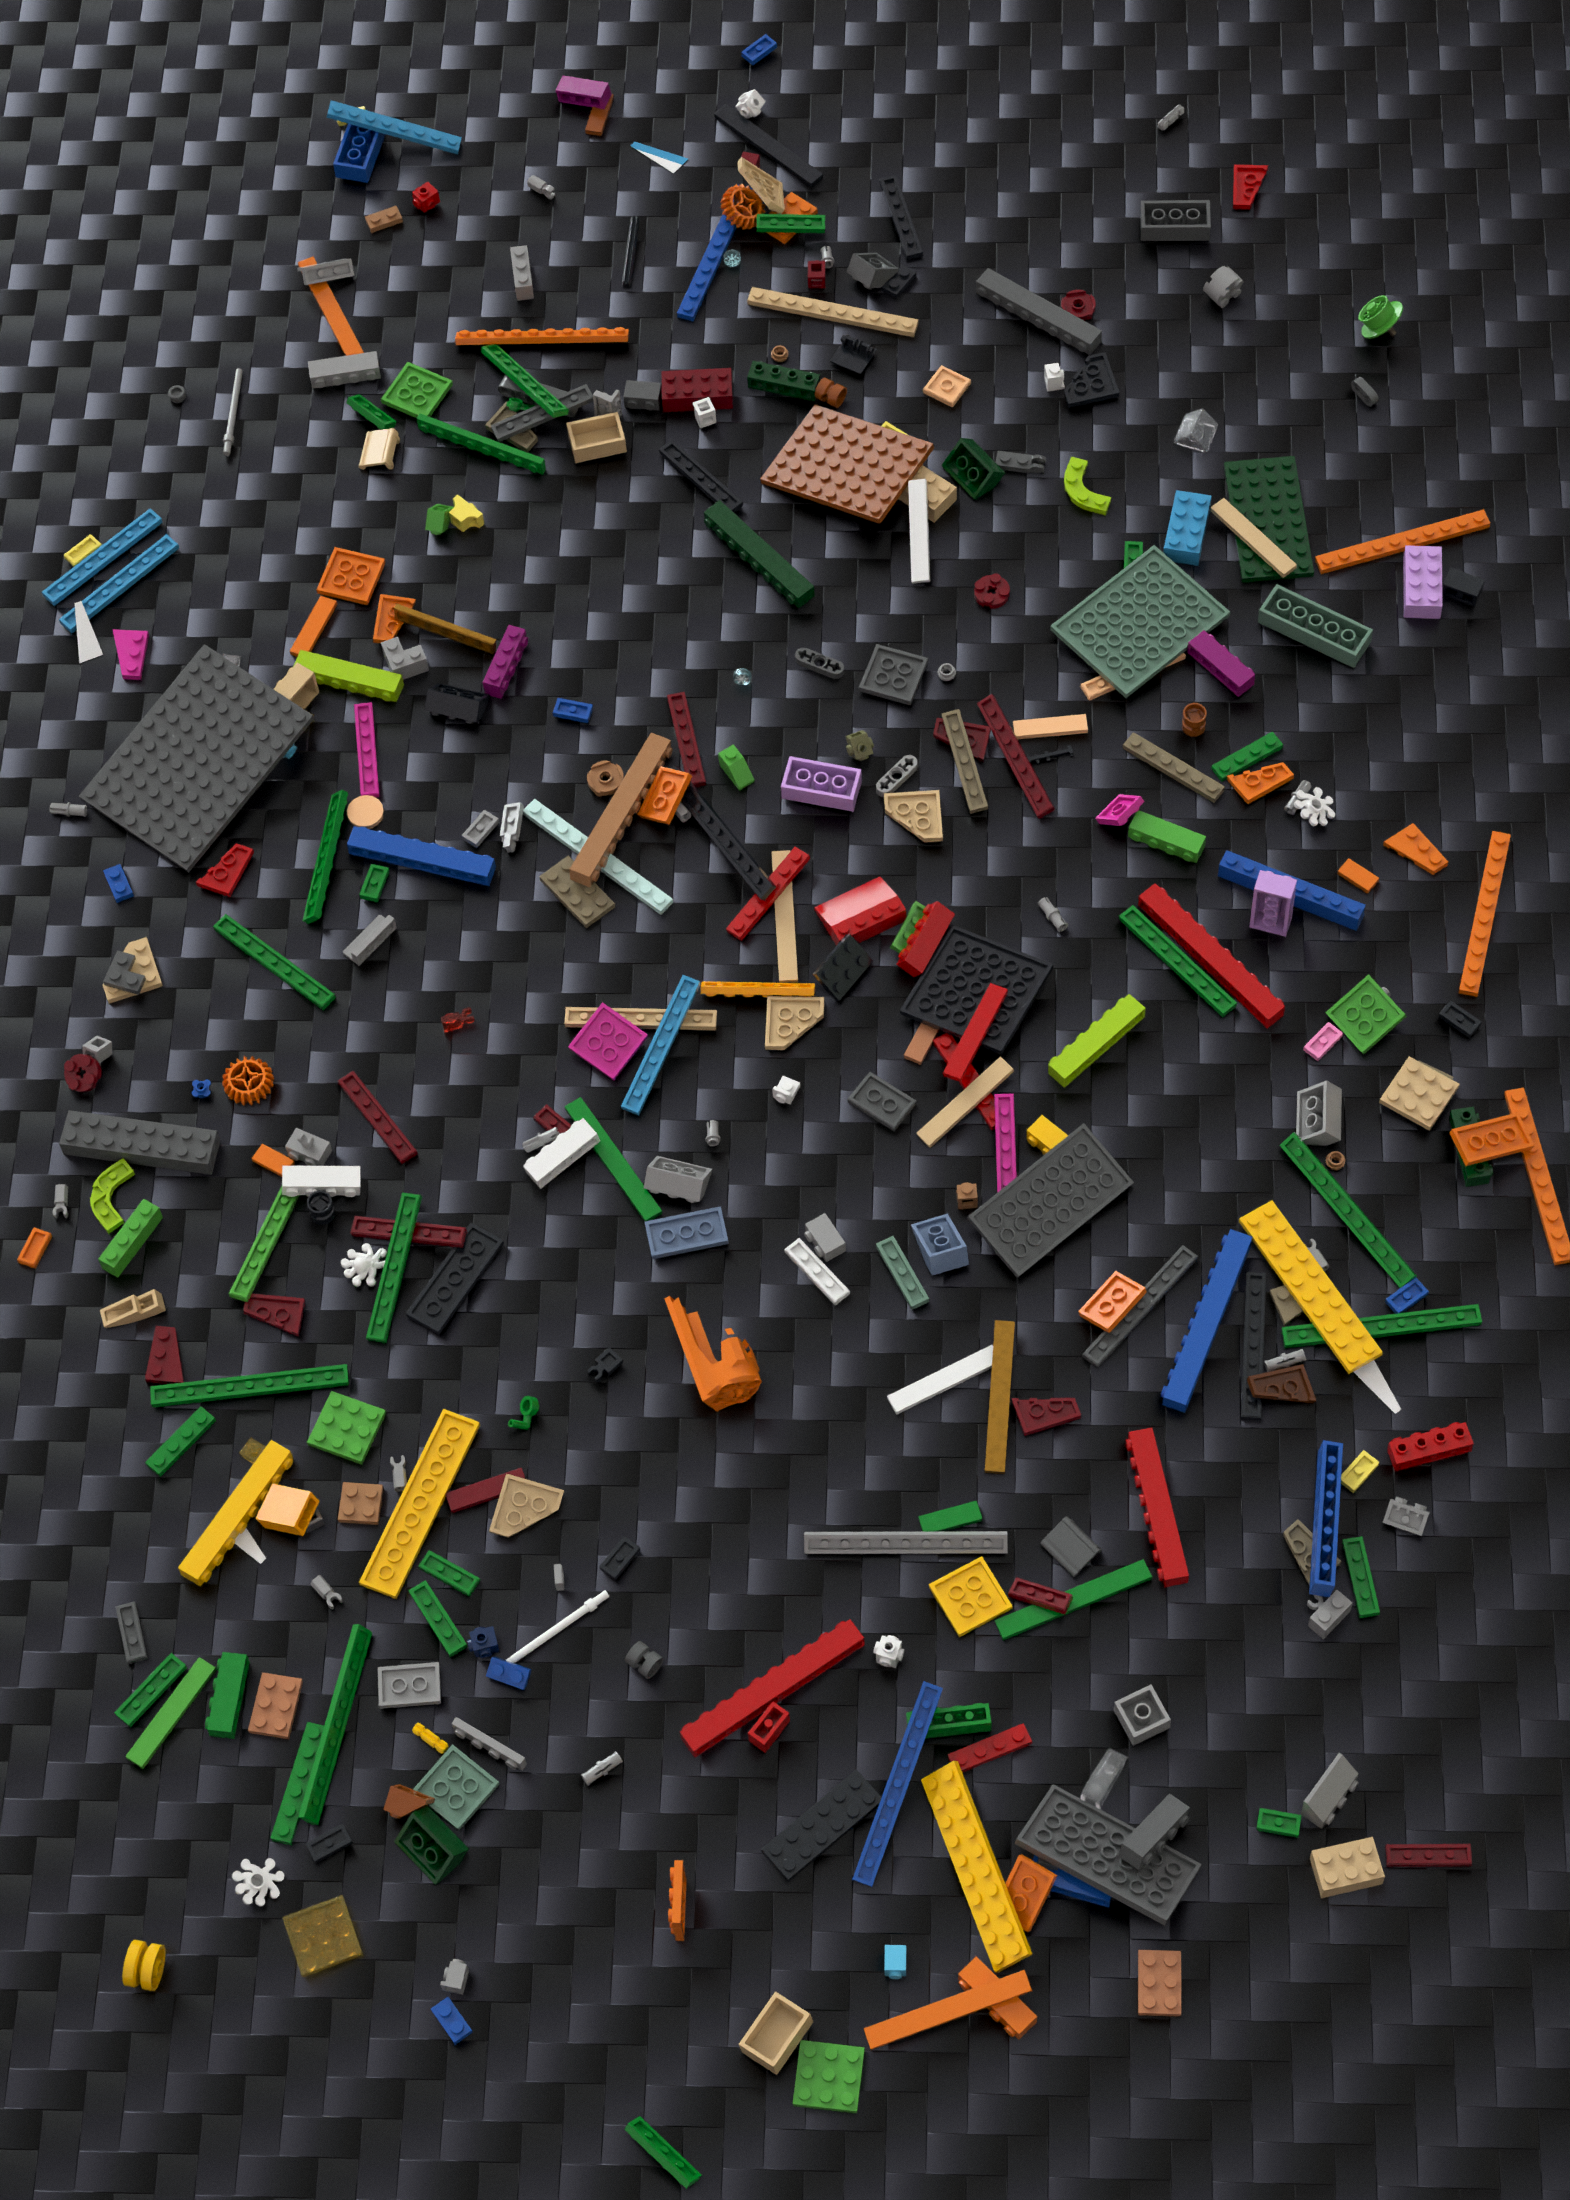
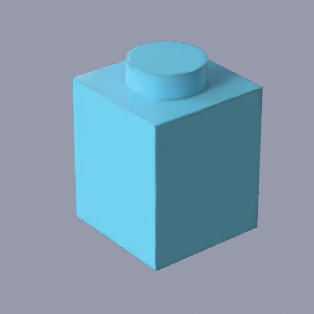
(895, 1961)

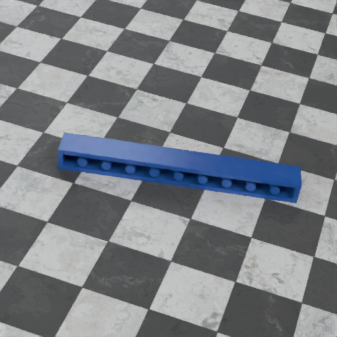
(1207, 1320)

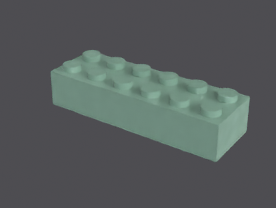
(1315, 625)

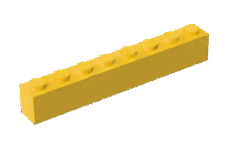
(235, 1513)

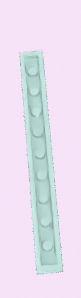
(614, 868)

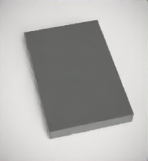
(882, 1101)

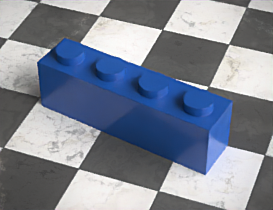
(1076, 1888)

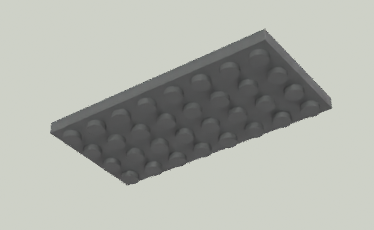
(1050, 1200)
(1088, 1846)

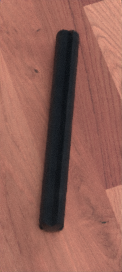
(630, 252)

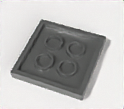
(893, 674)

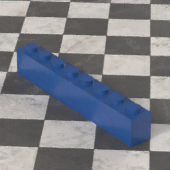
(421, 855)
(1307, 895)
(1326, 1519)

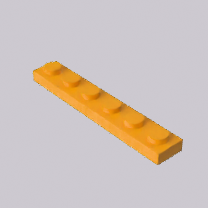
(750, 989)

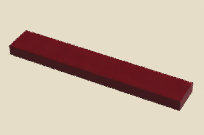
(686, 738)
(377, 1117)
(423, 1232)

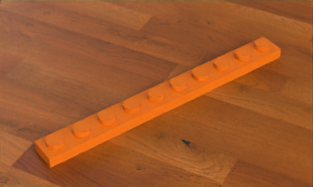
(534, 336)
(1396, 543)
(1484, 914)
(1541, 1181)

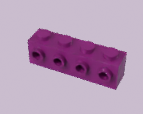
(505, 661)
(1221, 663)

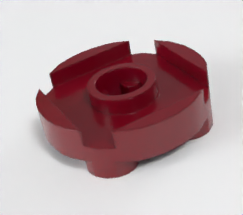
(1079, 297)
(992, 582)
(72, 1072)

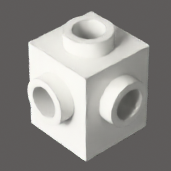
(750, 104)
(891, 1656)

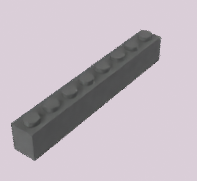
(1038, 311)

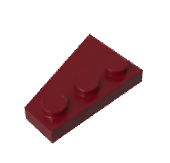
(977, 735)
(277, 1311)
(164, 1359)
(1044, 1414)

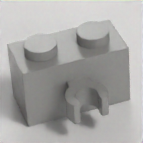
(308, 1148)
(1328, 1613)

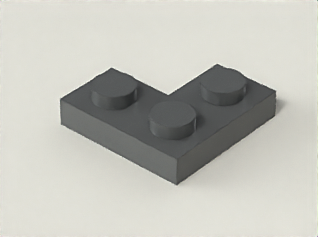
(120, 975)

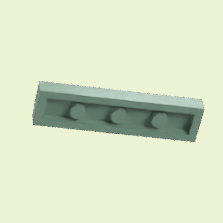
(902, 1272)

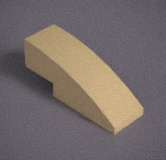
(133, 1309)

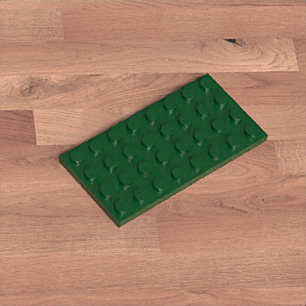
(1271, 499)

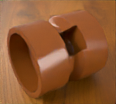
(830, 392)
(1194, 719)

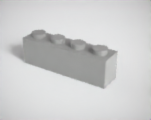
(344, 369)

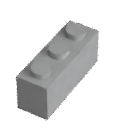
(522, 272)

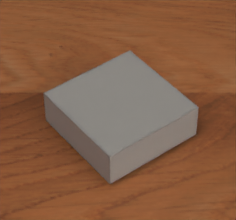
(559, 1577)

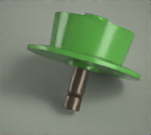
(1379, 317)

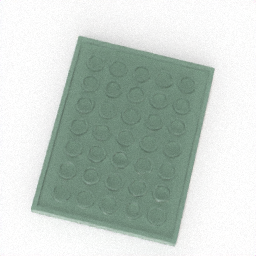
(1139, 621)

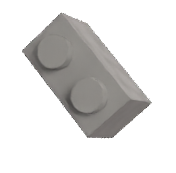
(824, 1237)

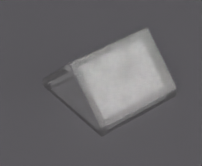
(1196, 430)

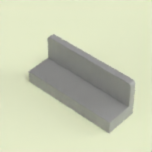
(327, 271)
(370, 939)

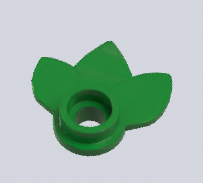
(517, 404)

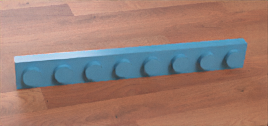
(394, 127)
(102, 557)
(122, 580)
(660, 1045)

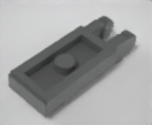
(1020, 462)

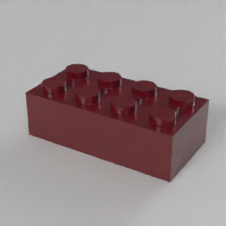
(684, 387)

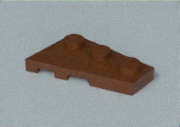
(1283, 1384)

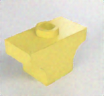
(465, 514)

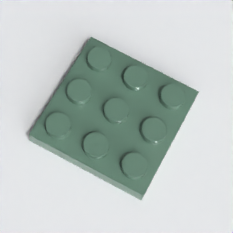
(457, 1787)

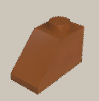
(403, 1801)

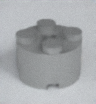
(1223, 286)

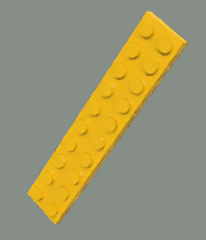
(1310, 1287)
(419, 1504)
(976, 1867)

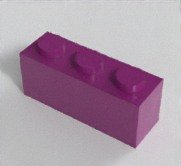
(583, 92)

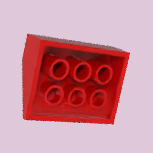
(862, 911)

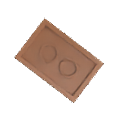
(275, 1705)
(1159, 1983)

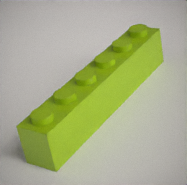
(352, 676)
(1096, 1040)

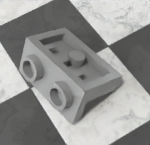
(607, 404)
(1406, 1516)

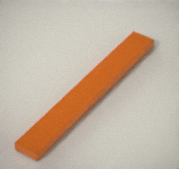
(333, 314)
(948, 2009)

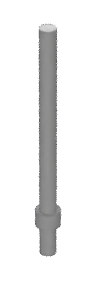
(228, 437)

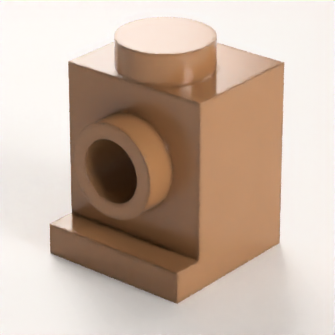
(967, 1191)

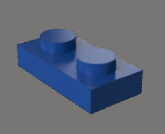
(759, 49)
(573, 710)
(118, 883)
(1407, 1296)
(508, 1672)
(451, 2020)

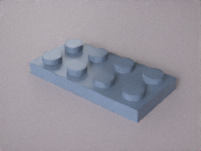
(686, 1232)

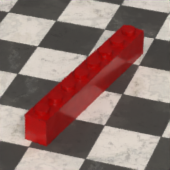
(1158, 1507)

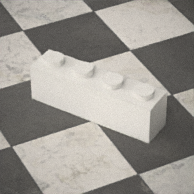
(561, 1153)
(331, 1179)

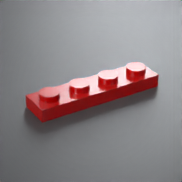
(991, 1748)

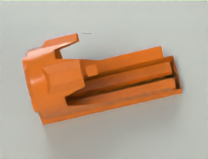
(718, 1382)

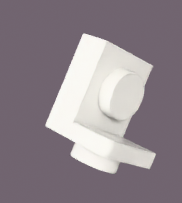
(786, 1090)

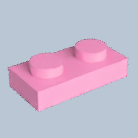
(1323, 1041)

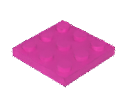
(608, 1041)

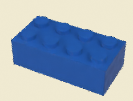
(357, 153)

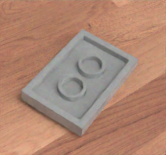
(409, 1685)

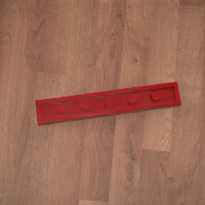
(975, 1032)

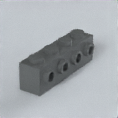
(1154, 1832)

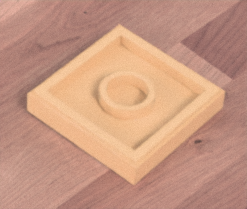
(947, 386)

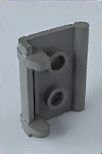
(1070, 1546)

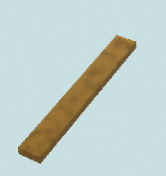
(999, 1397)

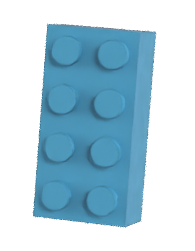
(1187, 527)

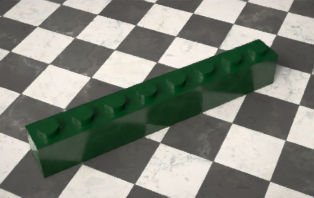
(759, 554)

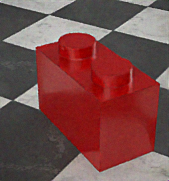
(769, 1727)

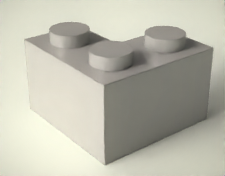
(404, 662)

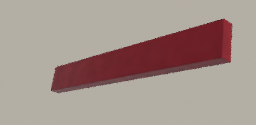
(1016, 756)

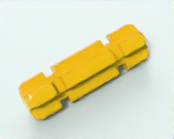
(430, 1738)

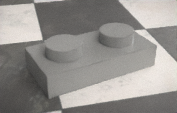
(480, 828)

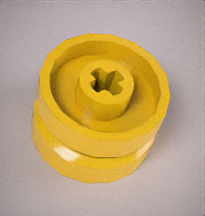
(144, 1965)

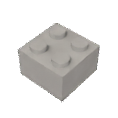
(1142, 1714)

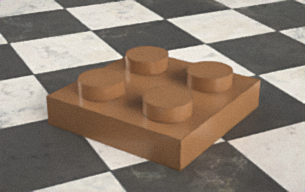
(360, 1503)

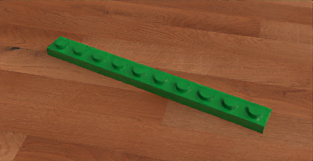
(1348, 1210)
(1393, 1324)
(249, 1385)
(335, 1724)

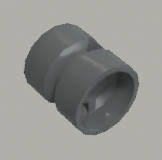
(646, 1661)

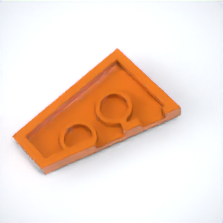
(386, 626)
(1260, 782)
(1415, 846)

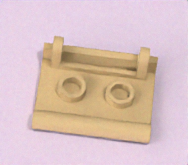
(379, 448)

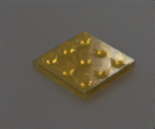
(322, 1936)

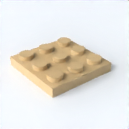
(1419, 1093)

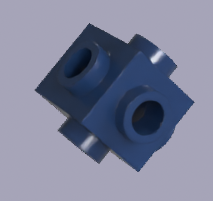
(483, 1642)

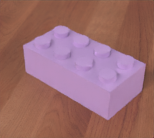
(1422, 582)
(821, 783)
(1273, 903)

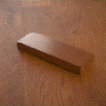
(598, 118)

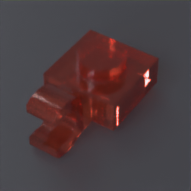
(454, 1020)

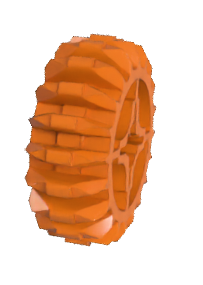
(744, 203)
(238, 1075)

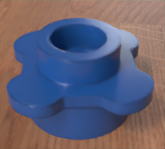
(201, 1093)

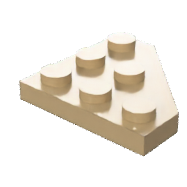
(765, 185)
(917, 813)
(143, 965)
(790, 1018)
(522, 1505)

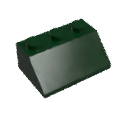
(972, 468)
(431, 1844)

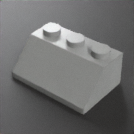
(1319, 1114)
(677, 1179)
(1330, 1792)

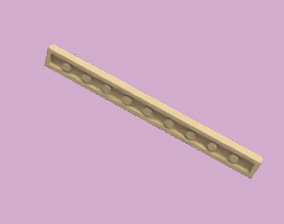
(832, 312)

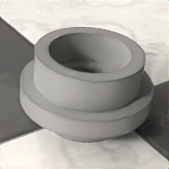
(946, 668)

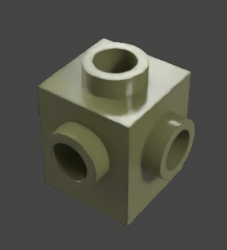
(859, 745)

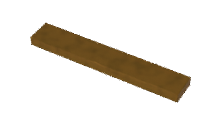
(445, 629)

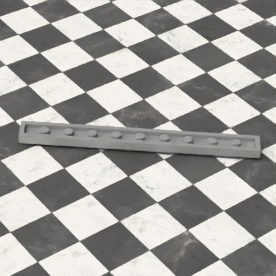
(905, 1542)

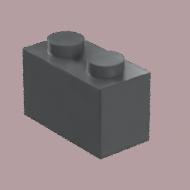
(642, 395)

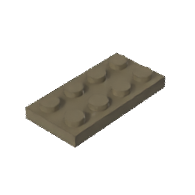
(583, 902)

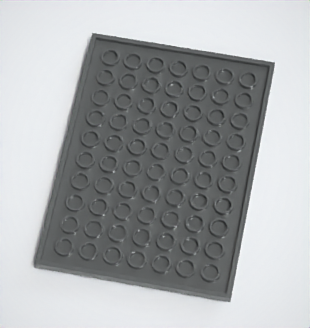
(196, 757)

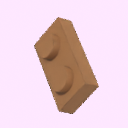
(383, 219)

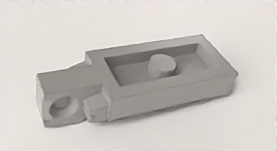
(511, 825)

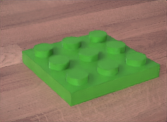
(416, 391)
(1366, 1014)
(346, 1427)
(828, 2076)

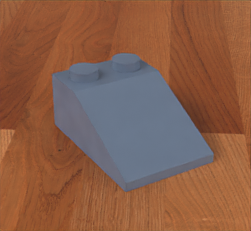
(940, 1244)

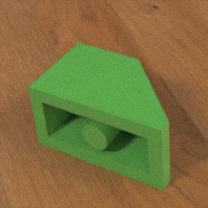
(438, 518)
(735, 767)

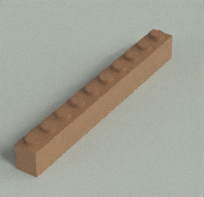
(620, 810)

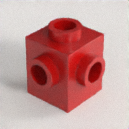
(425, 197)

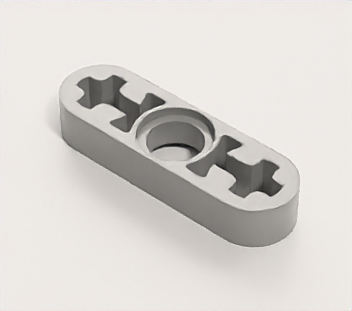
(897, 768)

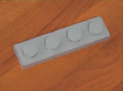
(494, 1747)

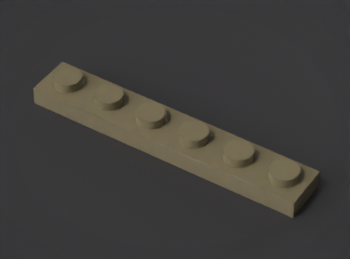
(964, 761)
(1173, 767)

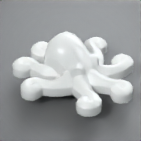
(1314, 806)
(363, 1264)
(258, 1880)

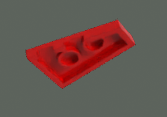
(1247, 184)
(228, 871)

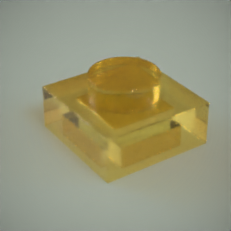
(252, 1450)

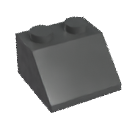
(871, 269)

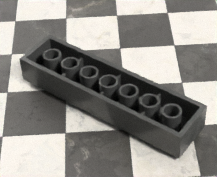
(140, 1142)

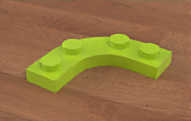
(1079, 493)
(102, 1192)

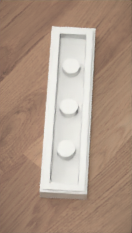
(817, 1271)

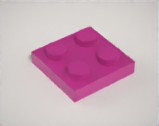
(1120, 810)

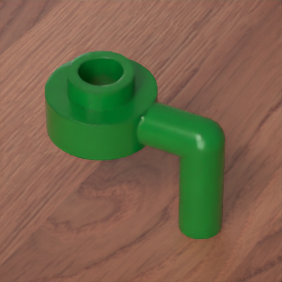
(529, 1407)

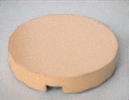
(365, 812)

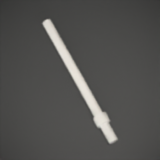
(589, 1606)

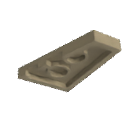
(524, 440)
(1285, 1304)
(1300, 1542)

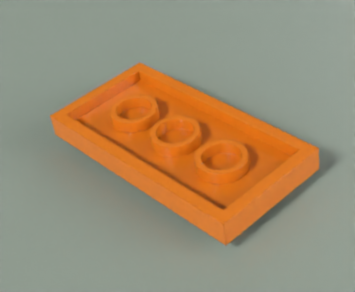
(1491, 1139)

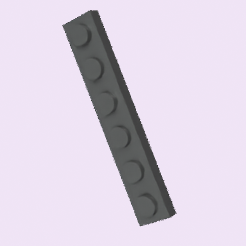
(537, 415)

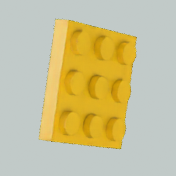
(970, 1596)

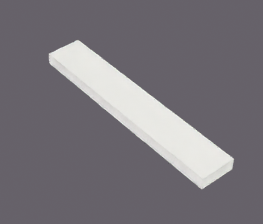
(919, 531)
(941, 1380)

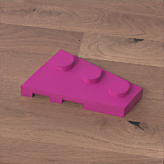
(131, 652)

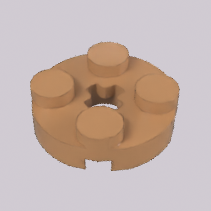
(596, 774)

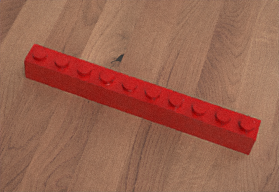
(1211, 955)
(772, 1687)

